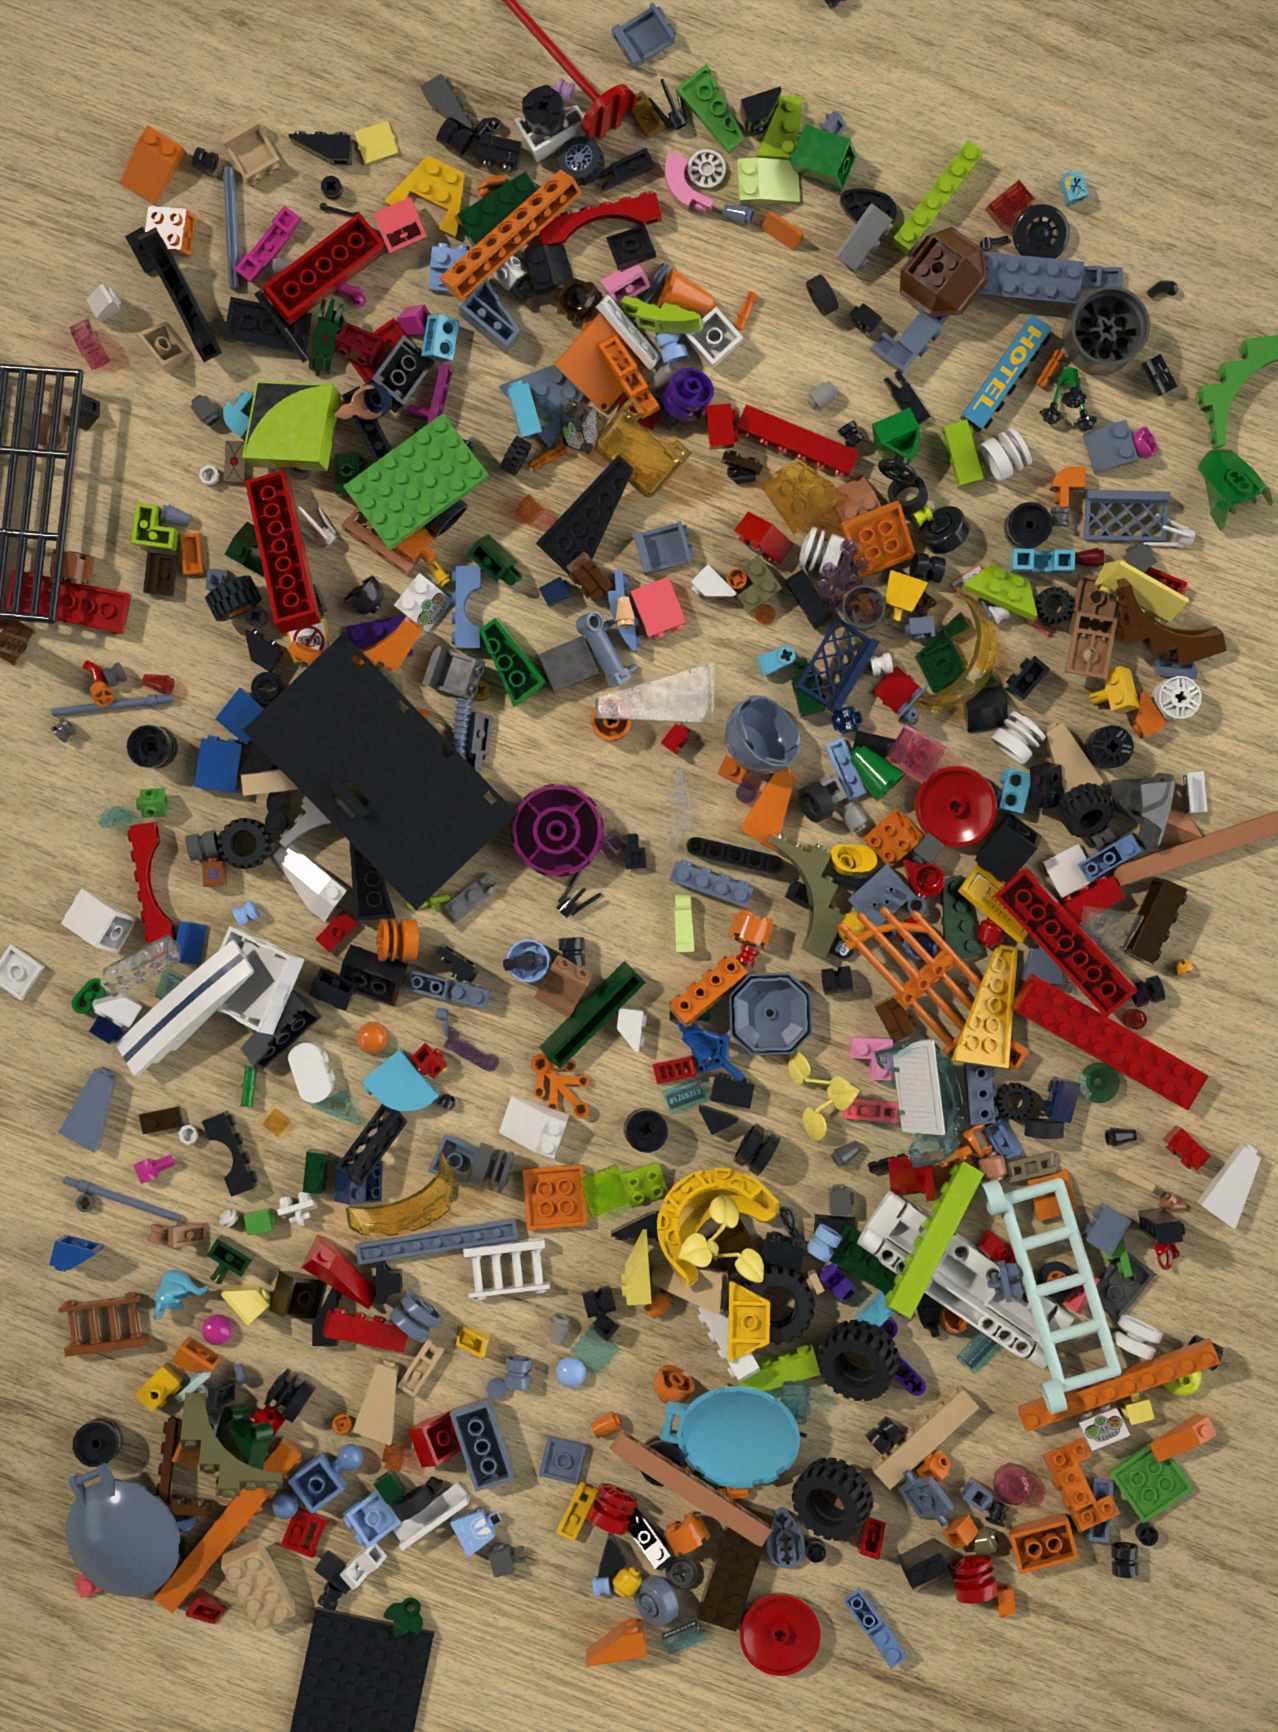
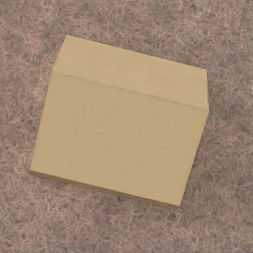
(163, 346)

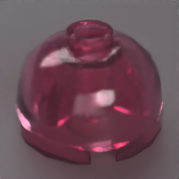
(1013, 1484)

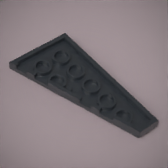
(587, 519)

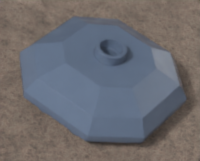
(785, 1028)

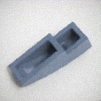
(1100, 1532)

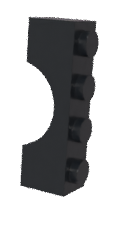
(222, 1129)

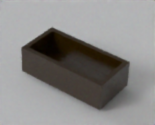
(1160, 912)

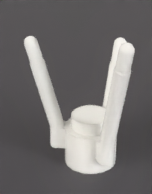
(1183, 535)
(325, 536)

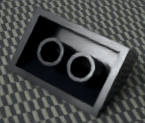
(373, 977)

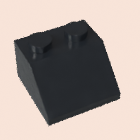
(758, 110)
(548, 267)

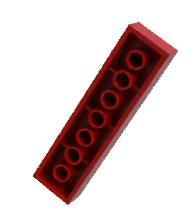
(282, 552)
(1065, 942)

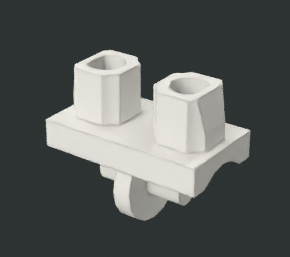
(288, 1210)

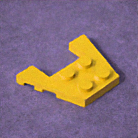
(436, 184)

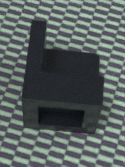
(88, 412)
(797, 893)
(604, 1326)

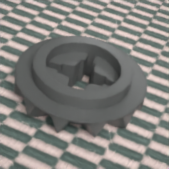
(689, 1576)

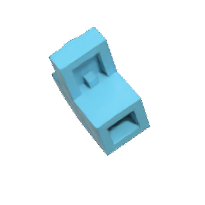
(235, 414)

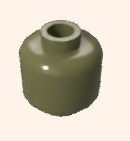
(985, 1541)

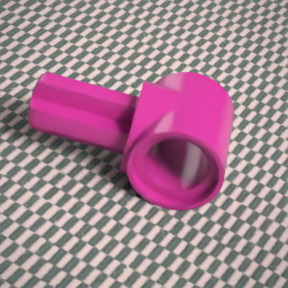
(149, 1169)

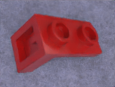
(996, 1248)

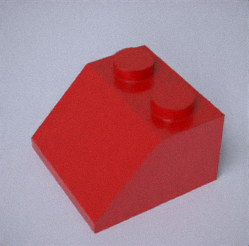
(434, 1440)

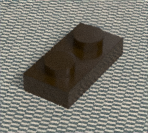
(750, 464)
(161, 1120)

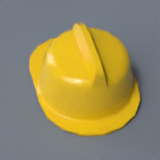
(852, 858)

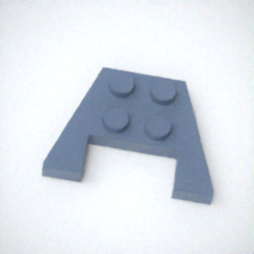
(552, 393)

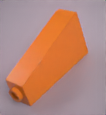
(770, 808)

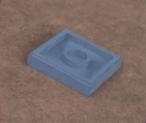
(563, 1459)

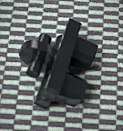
(1159, 375)

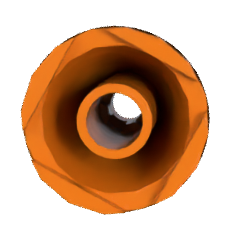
(685, 294)

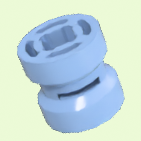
(245, 912)

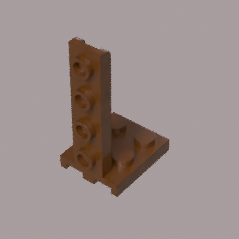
(13, 639)
(179, 1503)

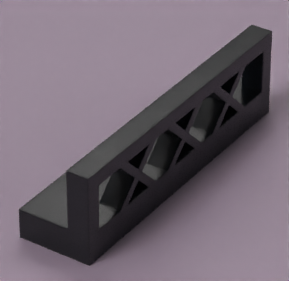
(375, 1145)

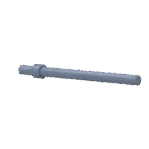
(151, 700)
(85, 1186)

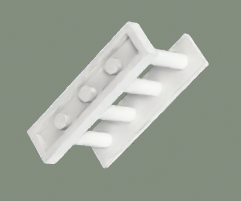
(514, 1248)

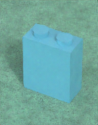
(523, 409)

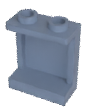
(644, 36)
(663, 547)

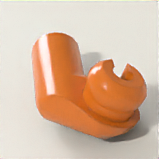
(490, 181)

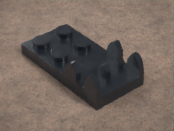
(252, 325)

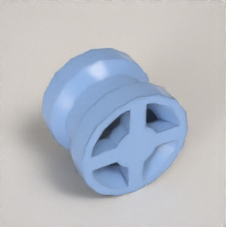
(601, 1585)

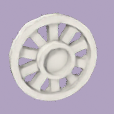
(706, 168)

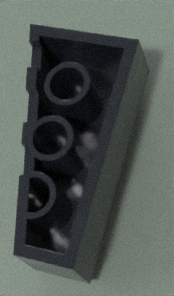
(369, 890)
(295, 1020)

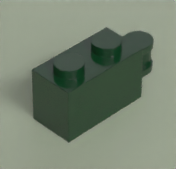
(495, 560)
(805, 703)

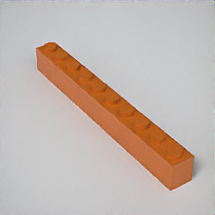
(1129, 1382)
(224, 1530)

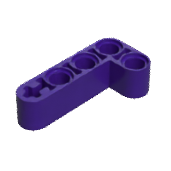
(910, 1371)

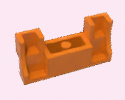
(1074, 1488)

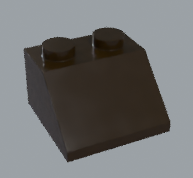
(733, 1241)
(296, 1295)

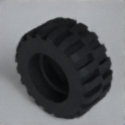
(804, 1301)
(846, 1377)
(846, 1485)

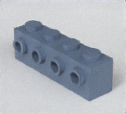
(711, 884)
(980, 1094)

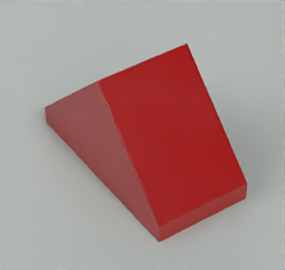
(871, 1538)
(205, 1608)

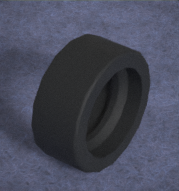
(822, 295)
(914, 505)
(815, 802)
(1044, 1128)
(414, 1502)

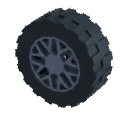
(581, 160)

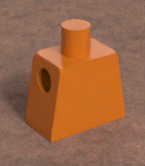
(417, 547)

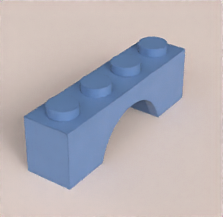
(467, 580)

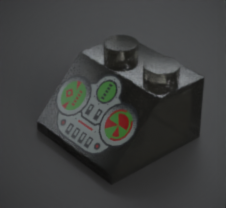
(581, 426)

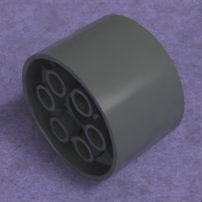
(1132, 314)

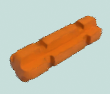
(745, 310)
(1050, 368)
(548, 456)

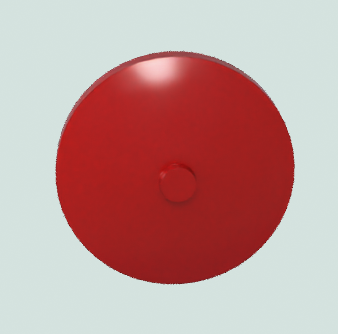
(956, 806)
(779, 1634)

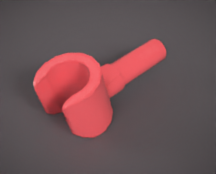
(1038, 624)

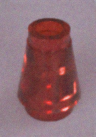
(160, 683)

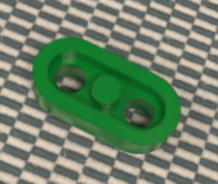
(89, 995)

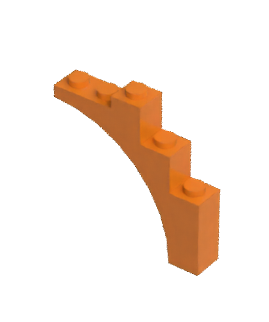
(389, 651)

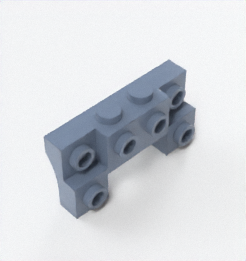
(911, 343)

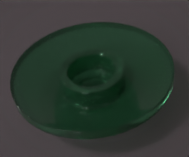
(1108, 1086)

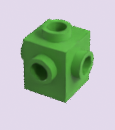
(152, 803)

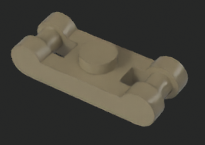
(1031, 1166)

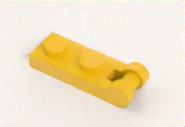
(576, 1511)

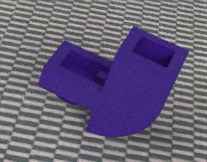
(837, 1283)

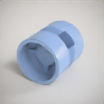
(672, 348)
(822, 1245)

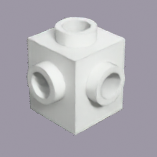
(510, 273)

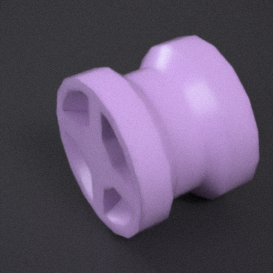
(565, 89)

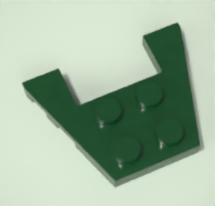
(940, 659)

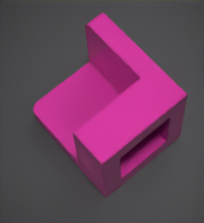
(414, 319)

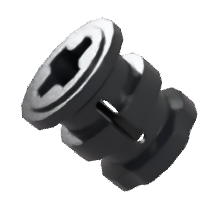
(997, 1513)

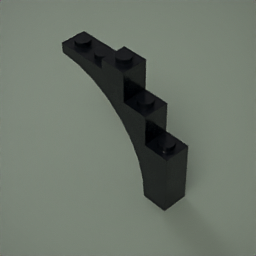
(181, 294)

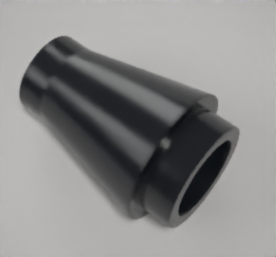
(1118, 1136)

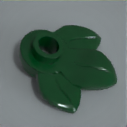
(403, 1619)

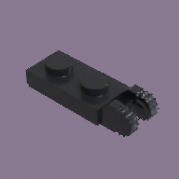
(627, 168)
(907, 398)

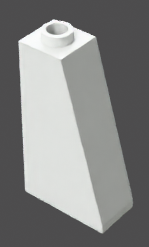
(1231, 1185)

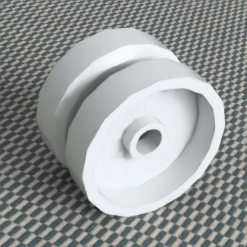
(1136, 1338)

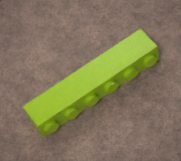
(937, 197)

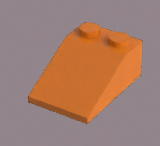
(152, 165)
(620, 1644)

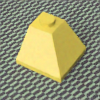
(247, 1300)

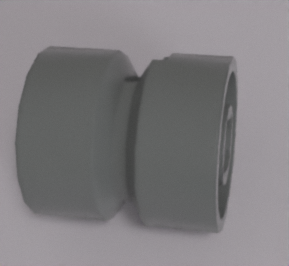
(198, 845)

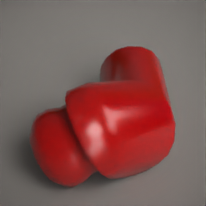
(96, 670)

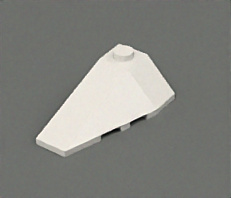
(313, 884)

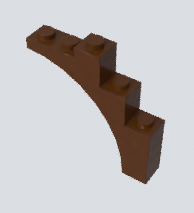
(1182, 644)

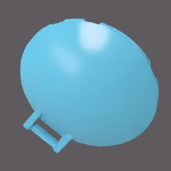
(734, 1436)

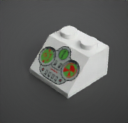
(423, 602)
(1102, 1426)

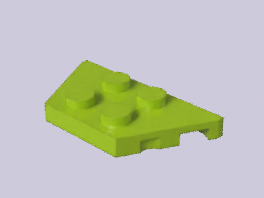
(1004, 590)

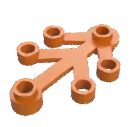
(558, 1082)

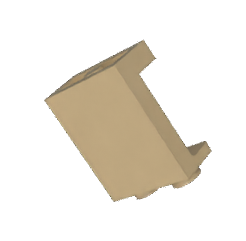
(251, 151)

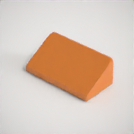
(782, 230)

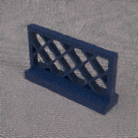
(849, 677)

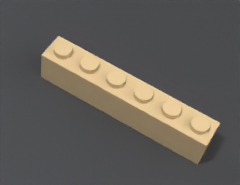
(925, 1436)

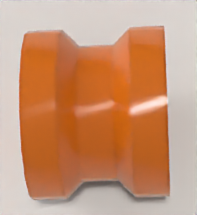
(106, 696)

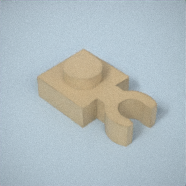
(814, 1282)

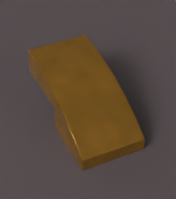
(646, 116)

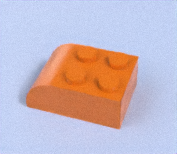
(1043, 1543)

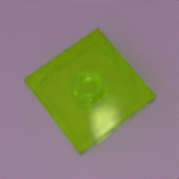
(603, 1190)

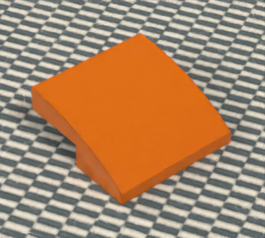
(1047, 1205)

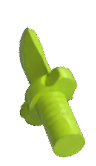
(433, 901)

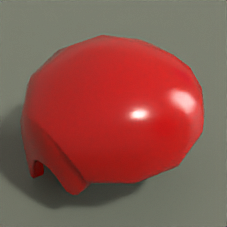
(929, 879)

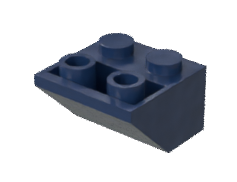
(1061, 1099)
(349, 1193)

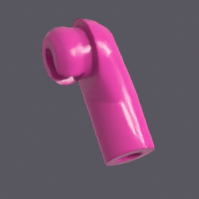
(355, 293)

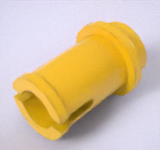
(439, 574)

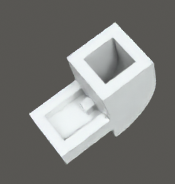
(362, 1564)

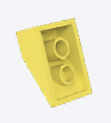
(636, 1279)

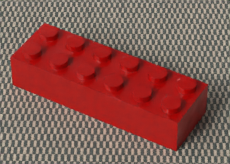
(324, 269)

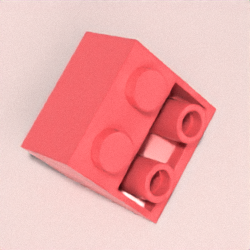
(400, 224)

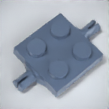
(926, 1497)

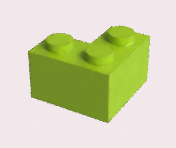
(148, 532)

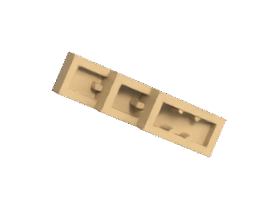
(266, 782)

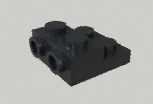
(462, 967)

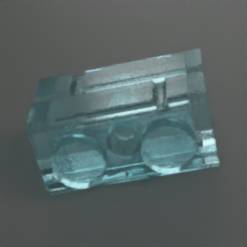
(796, 1398)

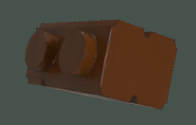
(589, 575)
(895, 1019)

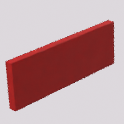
(77, 603)

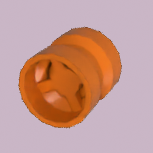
(738, 576)

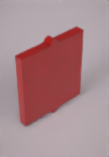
(896, 689)

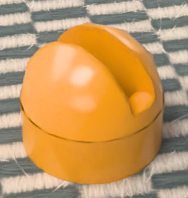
(1183, 968)

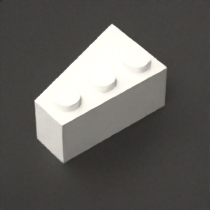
(543, 146)

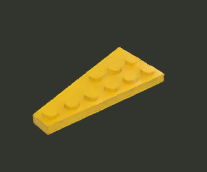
(989, 1023)

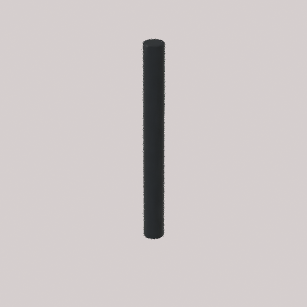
(281, 326)

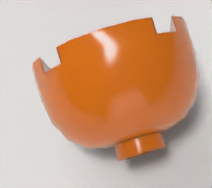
(672, 1385)

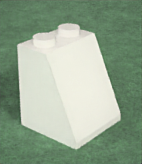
(99, 921)

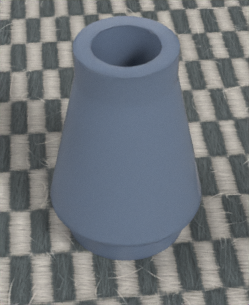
(739, 213)
(174, 516)

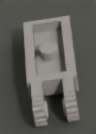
(470, 898)

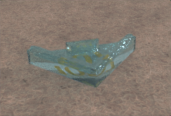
(339, 1106)

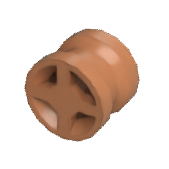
(158, 1234)

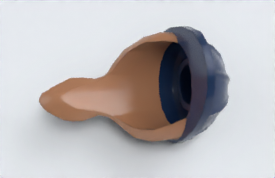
(367, 402)

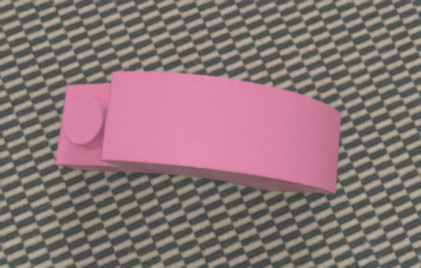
(679, 189)

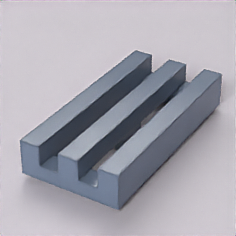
(1172, 669)

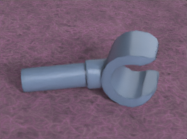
(442, 1014)

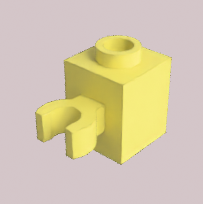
(1137, 1409)

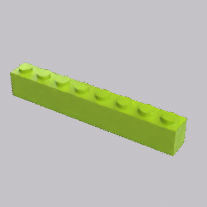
(933, 1240)

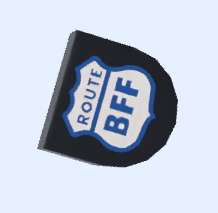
(840, 950)

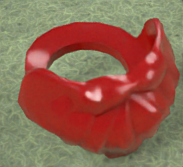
(1171, 1253)

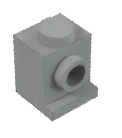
(839, 793)

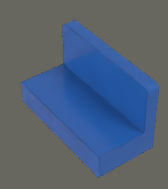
(191, 939)

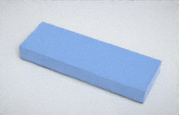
(846, 773)

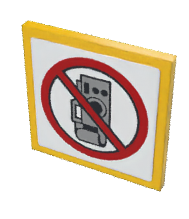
(311, 636)

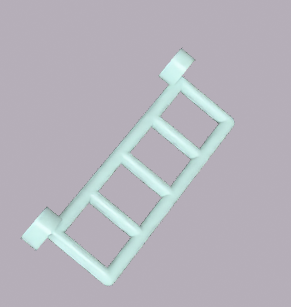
(1054, 1389)

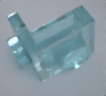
(109, 816)

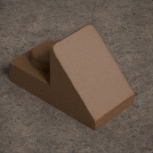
(187, 1234)

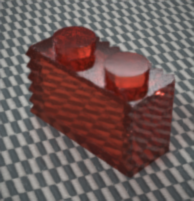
(1010, 204)

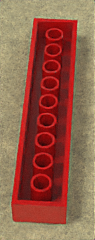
(1109, 1041)

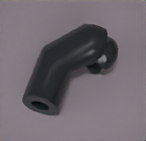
(1163, 286)

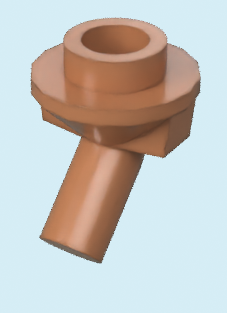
(1168, 1200)

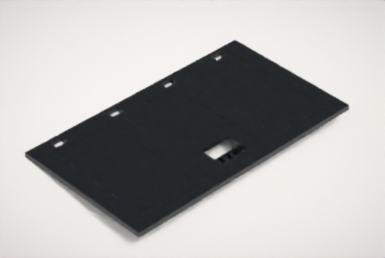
(345, 727)

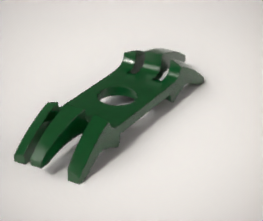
(325, 324)

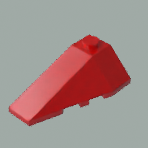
(334, 1269)

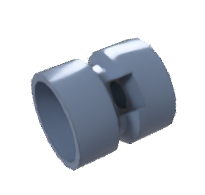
(517, 1375)

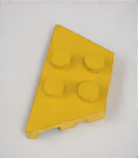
(746, 1321)

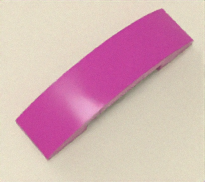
(269, 245)

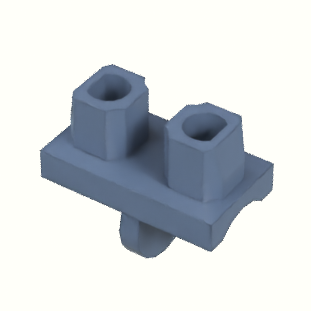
(1010, 1289)

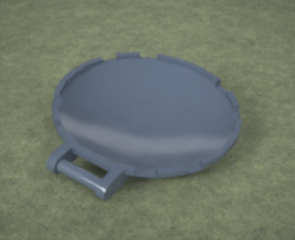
(121, 1534)

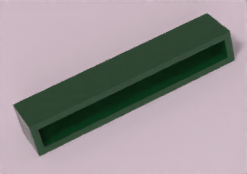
(592, 1015)

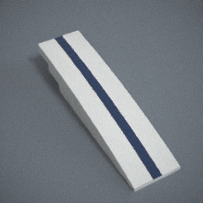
(184, 1009)

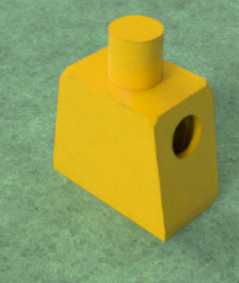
(903, 593)

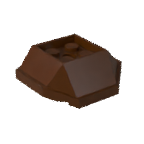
(955, 285)

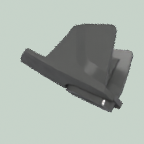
(1147, 804)

